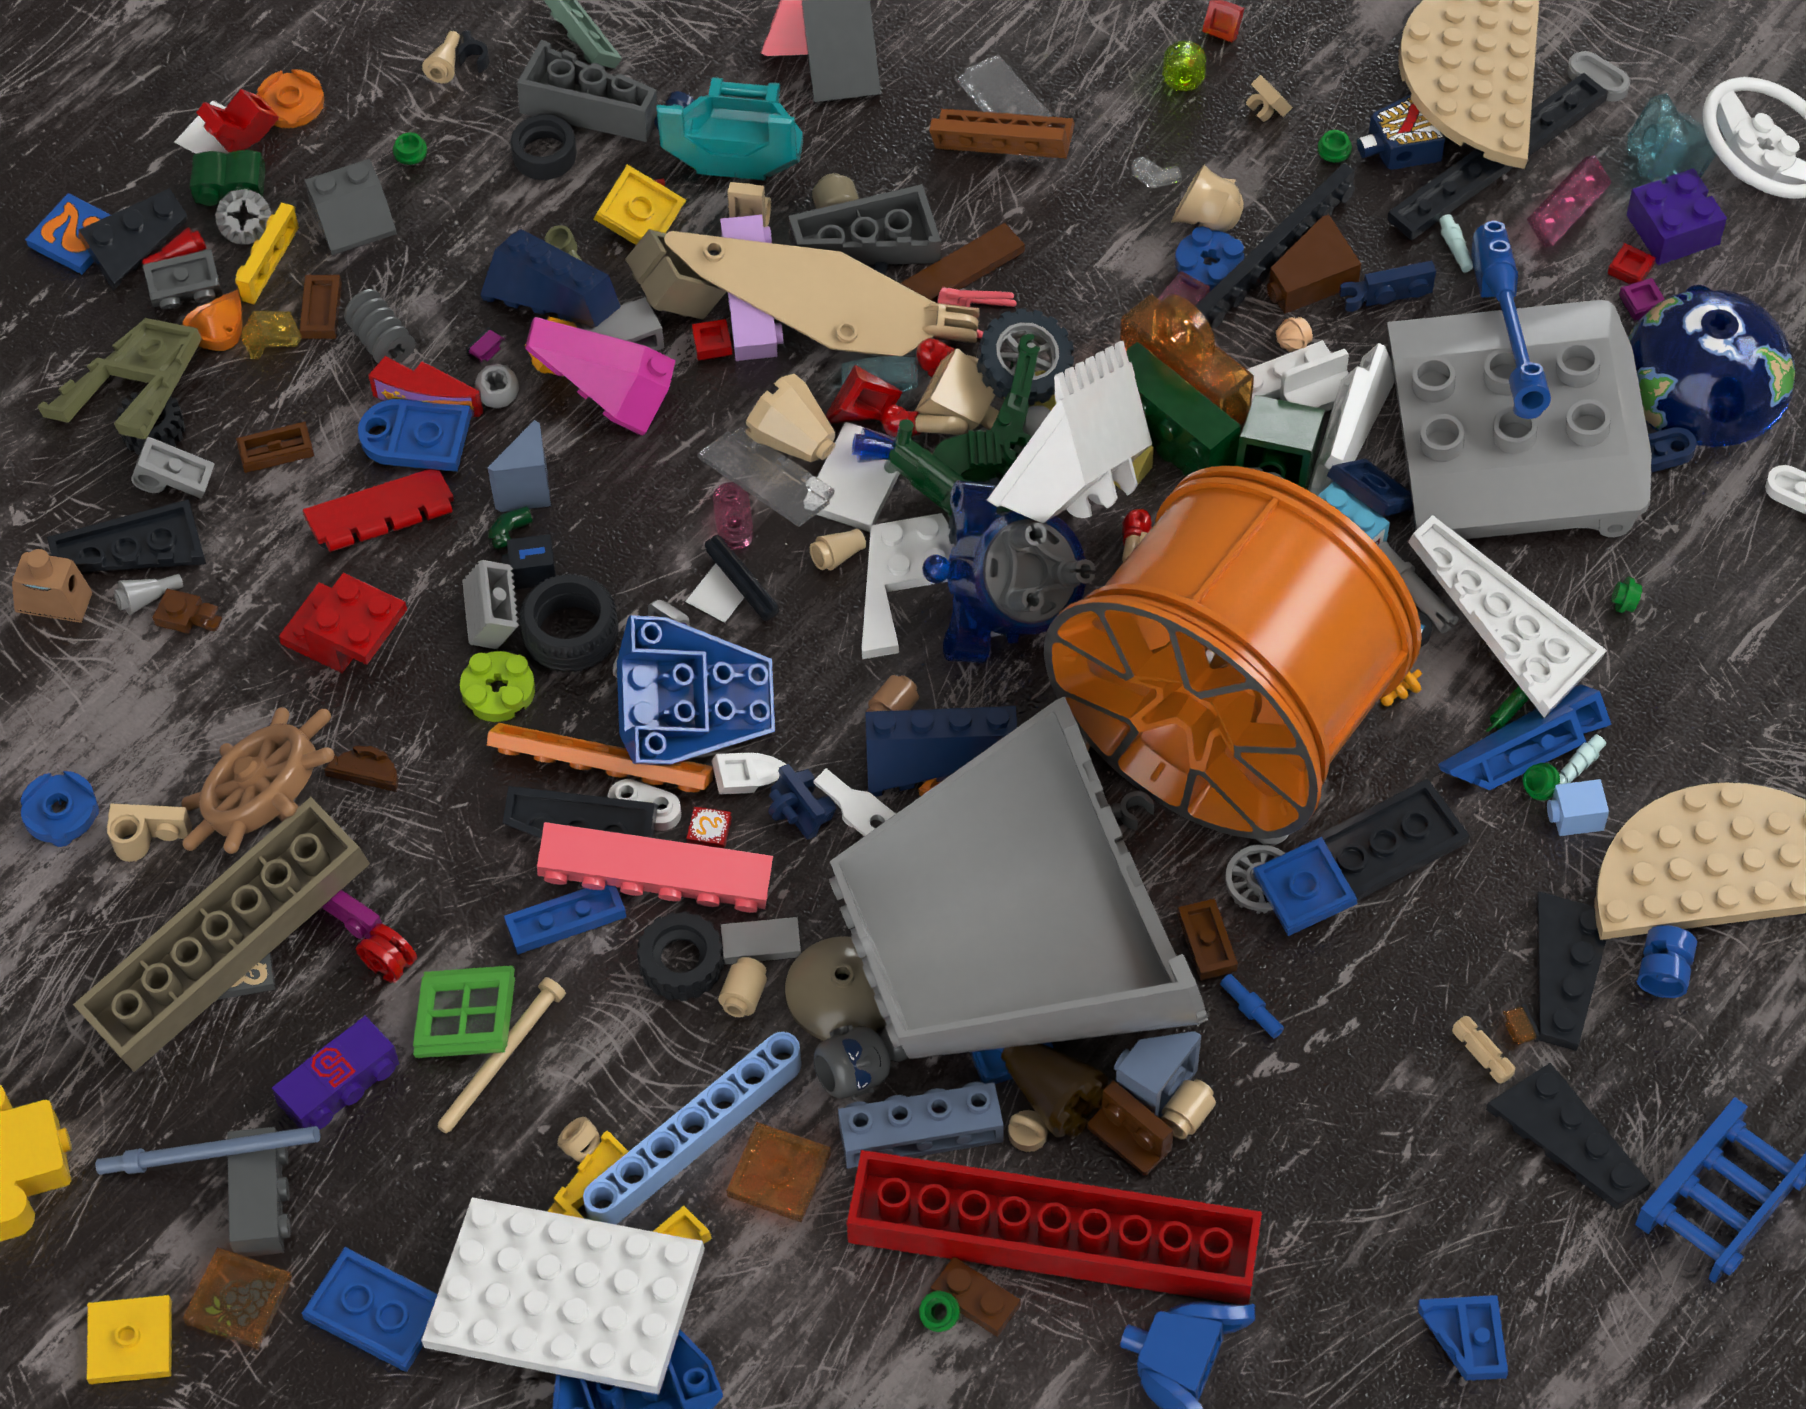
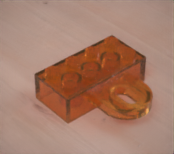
(1185, 343)

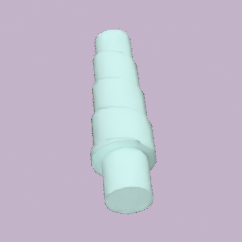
(1454, 239)
(1582, 759)

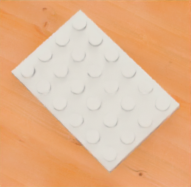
(564, 1295)

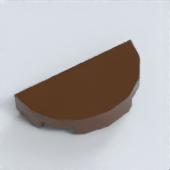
(364, 766)

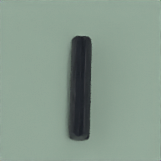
(741, 577)

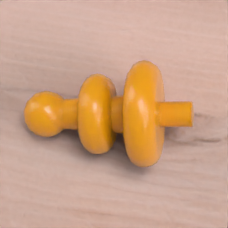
(1409, 682)

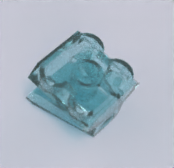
(1668, 141)

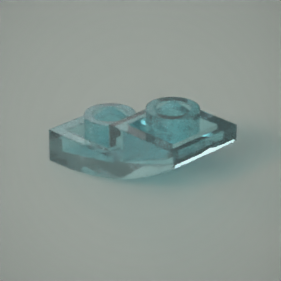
(895, 370)

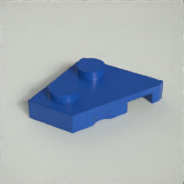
(1469, 1334)

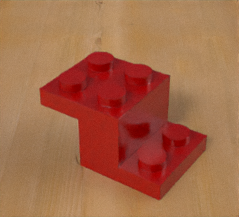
(343, 623)

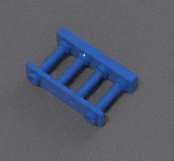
(1707, 1154)

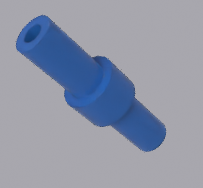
(1252, 1006)

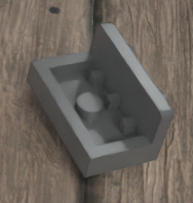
(182, 279)

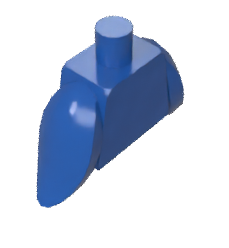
(1182, 1349)

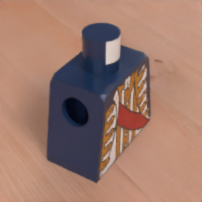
(1402, 137)

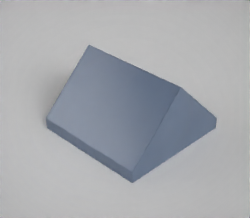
(521, 473)

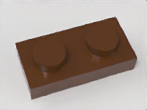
(1207, 939)
(978, 1296)

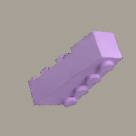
(752, 329)

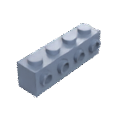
(922, 1123)

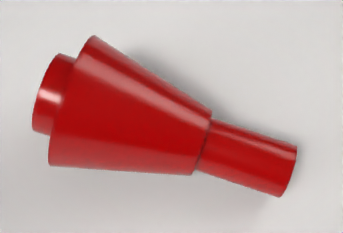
(183, 244)

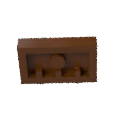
(1131, 1129)

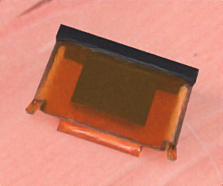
(1521, 1025)

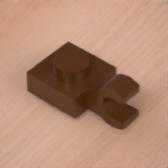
(183, 610)

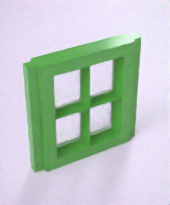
(464, 1012)

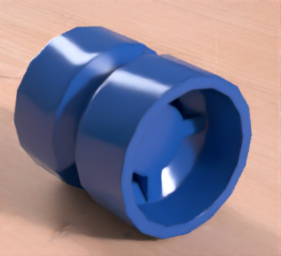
(1667, 961)

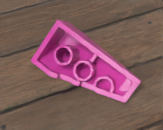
(613, 372)

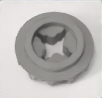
(231, 227)

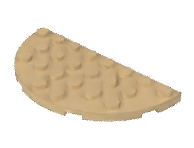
(1474, 72)
(1705, 861)

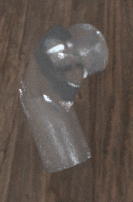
(1153, 175)

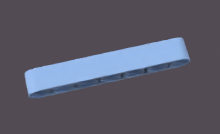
(698, 1112)

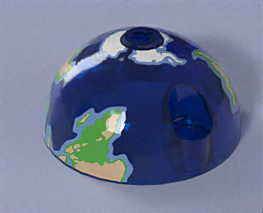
(1712, 348)

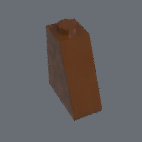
(1313, 267)

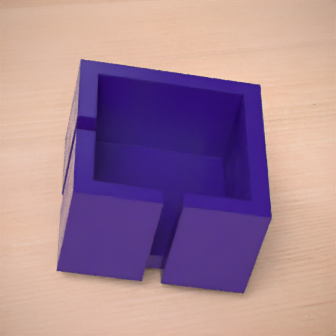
(1676, 216)

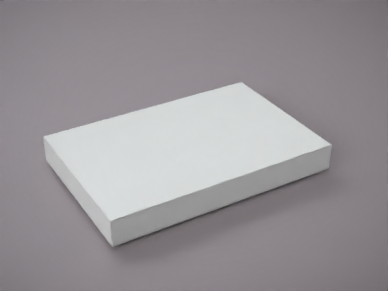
(858, 487)

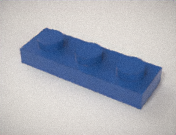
(564, 917)

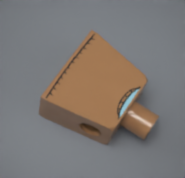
(50, 587)

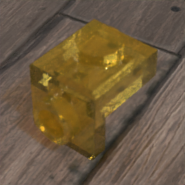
(269, 329)

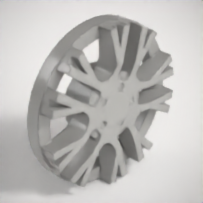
(1250, 881)

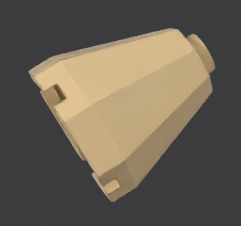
(791, 421)

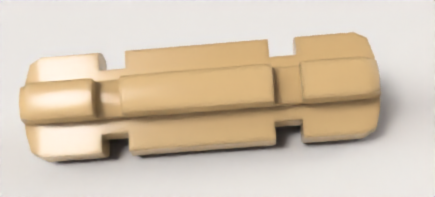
(1483, 1049)

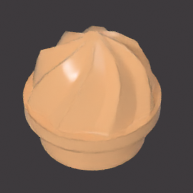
(1294, 334)

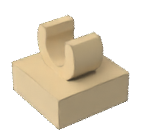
(1269, 97)

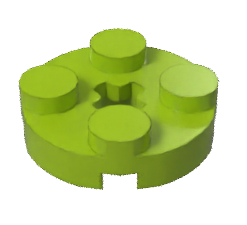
(492, 667)

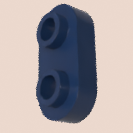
(1663, 443)

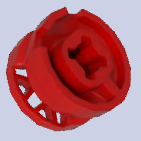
(386, 952)

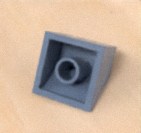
(1158, 1068)

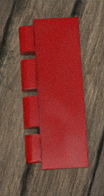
(372, 508)

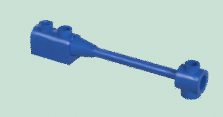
(1498, 278)

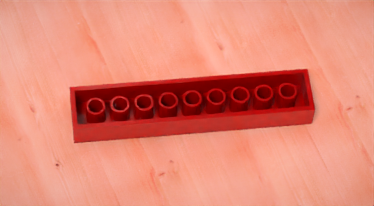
(1054, 1227)

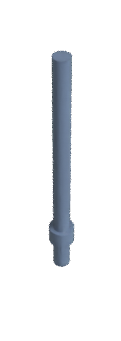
(138, 1160)

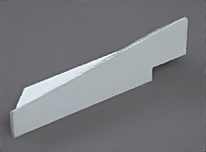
(1353, 413)

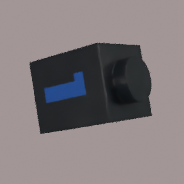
(530, 559)

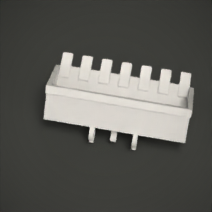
(1081, 443)

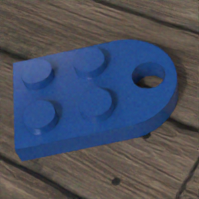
(416, 433)

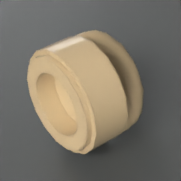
(1027, 1131)
(577, 1137)

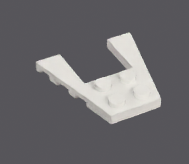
(896, 564)

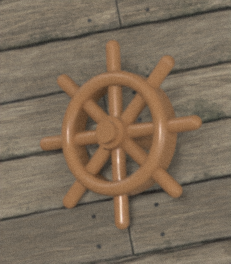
(257, 780)

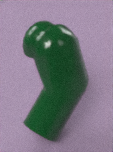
(506, 522)

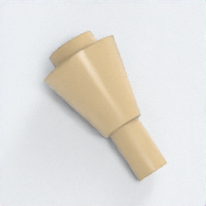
(441, 63)

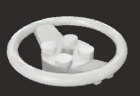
(1755, 146)

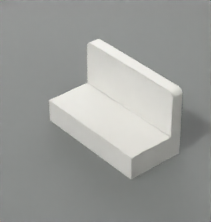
(1315, 381)

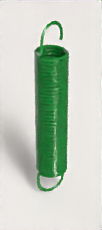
(1508, 708)

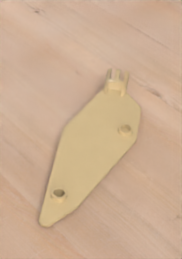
(824, 294)

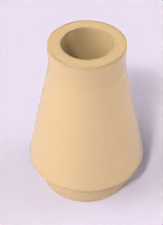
(834, 549)

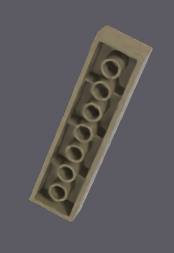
(222, 934)

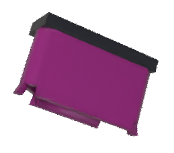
(485, 345)

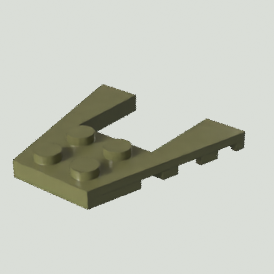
(148, 353)

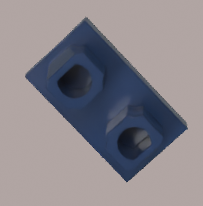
(795, 802)

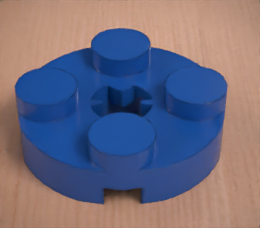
(1205, 244)
(62, 826)

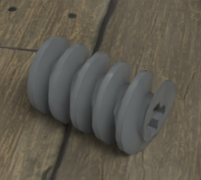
(378, 327)

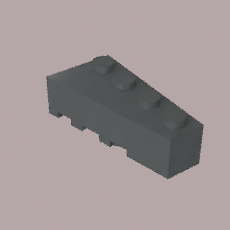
(586, 95)
(873, 229)

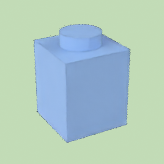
(1578, 807)

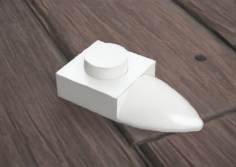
(744, 771)

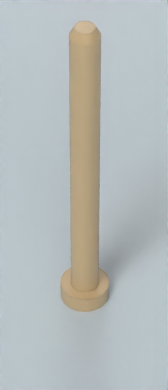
(550, 992)

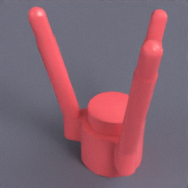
(965, 297)

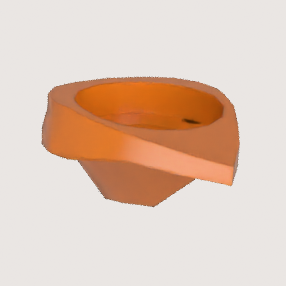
(218, 322)

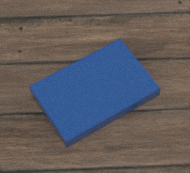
(372, 1309)

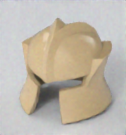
(1211, 202)

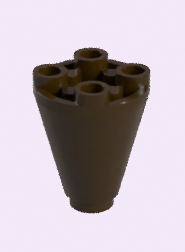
(1056, 1086)

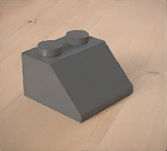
(350, 206)

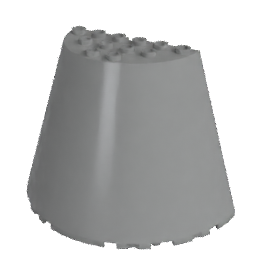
(1010, 908)

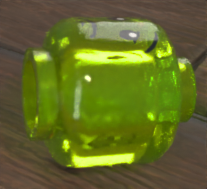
(1184, 65)

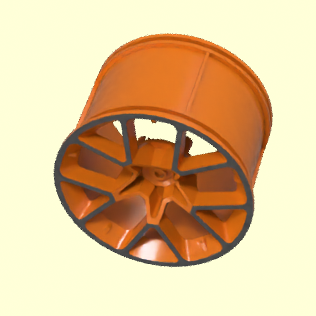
(1235, 651)

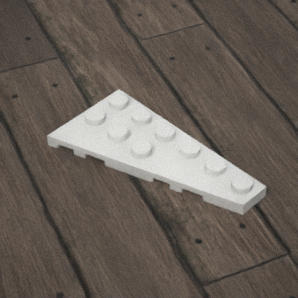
(1524, 632)

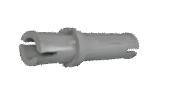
(1422, 595)

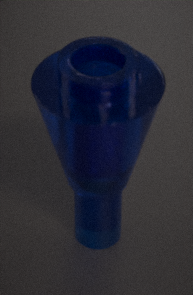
(871, 446)

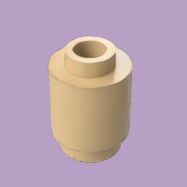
(743, 987)
(1188, 1107)

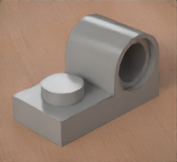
(167, 465)

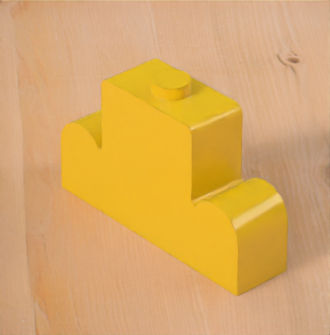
(30, 1161)

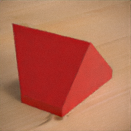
(862, 398)

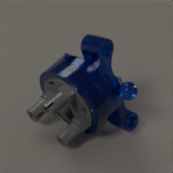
(1004, 573)

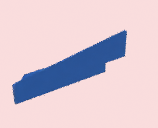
(1530, 740)

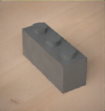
(257, 1198)

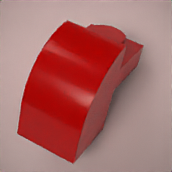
(241, 122)

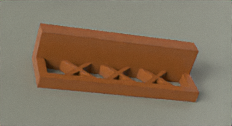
(1002, 133)

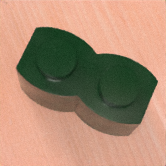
(219, 173)

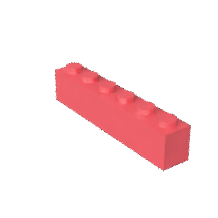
(654, 866)

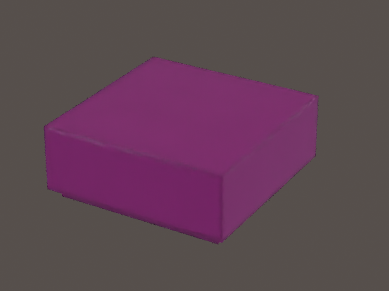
(1640, 297)

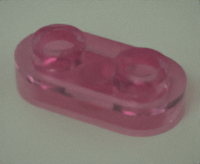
(731, 513)

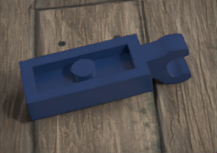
(1390, 285)

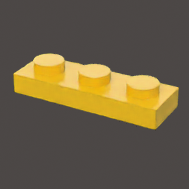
(267, 253)

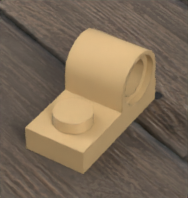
(748, 201)
(143, 823)

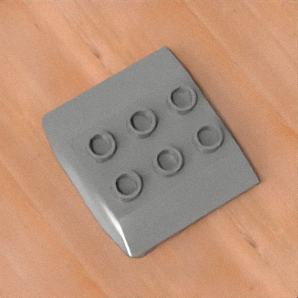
(1510, 474)

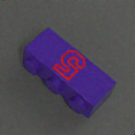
(336, 1075)

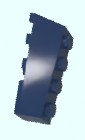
(548, 280)
(929, 742)

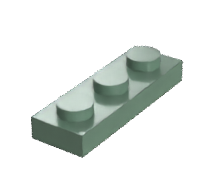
(584, 32)

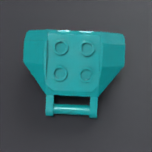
(732, 133)

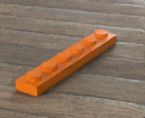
(588, 754)

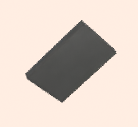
(840, 49)

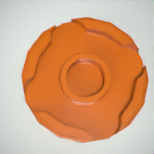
(293, 97)

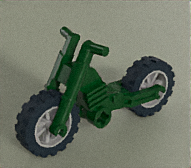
(990, 453)

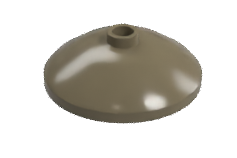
(820, 999)

